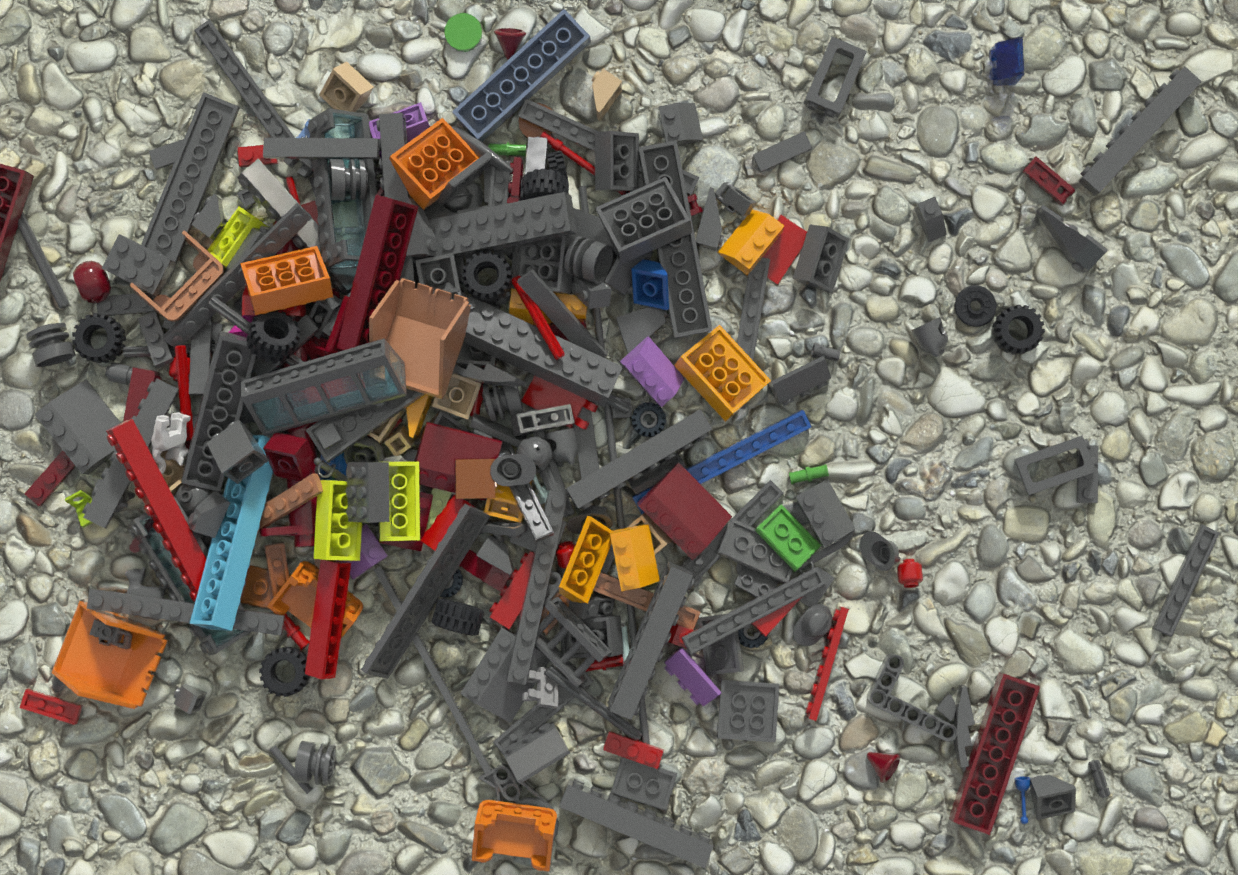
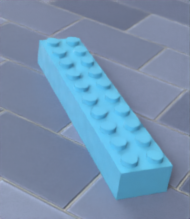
(232, 550)

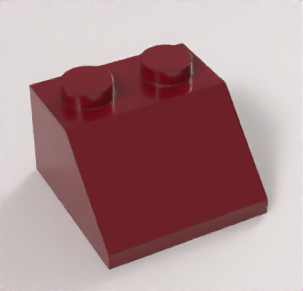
(289, 456)

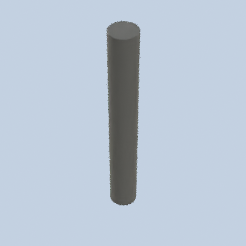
(289, 767)

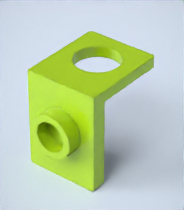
(79, 506)

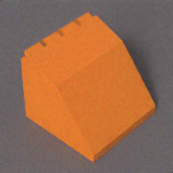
(108, 671)

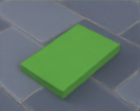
(788, 537)

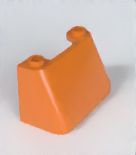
(299, 596)
(514, 832)

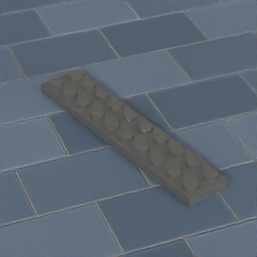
(190, 176)
(425, 592)

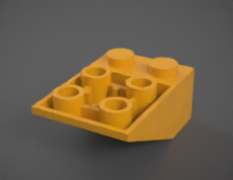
(504, 504)

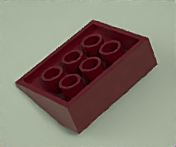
(440, 449)
(685, 510)

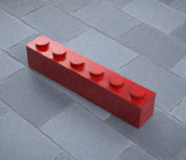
(328, 619)

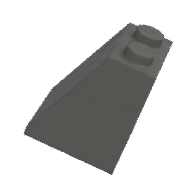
(237, 452)

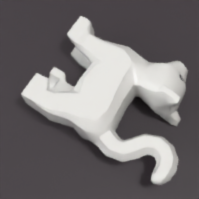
(170, 439)

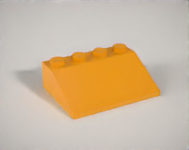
(722, 373)

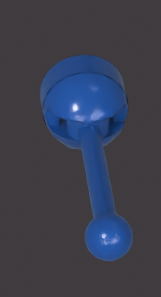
(1023, 784)

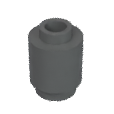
(119, 373)

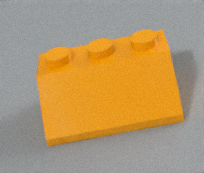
(751, 240)
(634, 557)

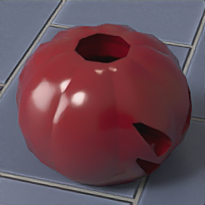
(92, 281)

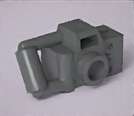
(735, 199)
(111, 634)

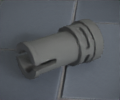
(819, 350)

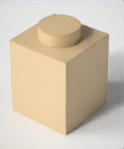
(399, 441)

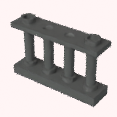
(583, 635)

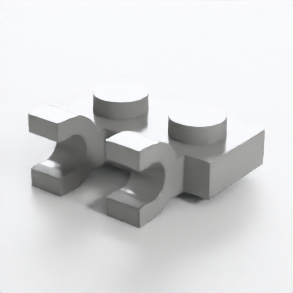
(546, 692)

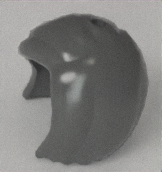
(541, 457)

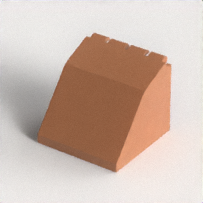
(423, 331)

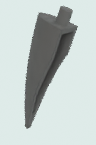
(480, 149)

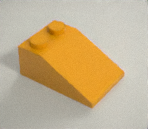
(416, 415)

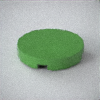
(463, 32)

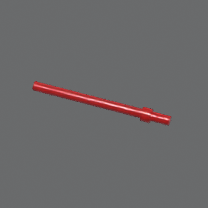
(558, 145)

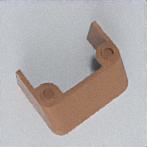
(208, 273)

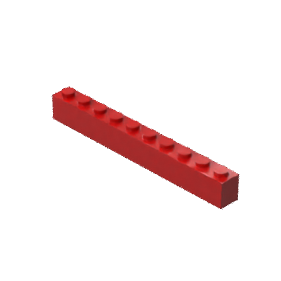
(159, 503)

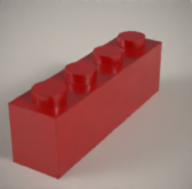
(512, 597)

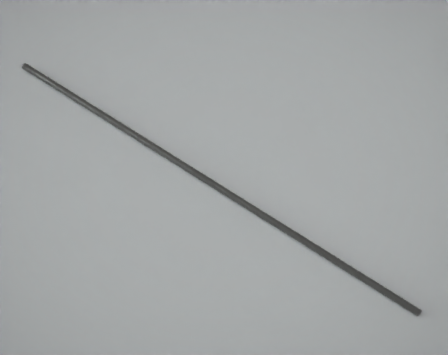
(617, 494)

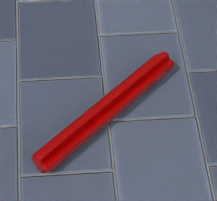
(539, 320)
(183, 386)

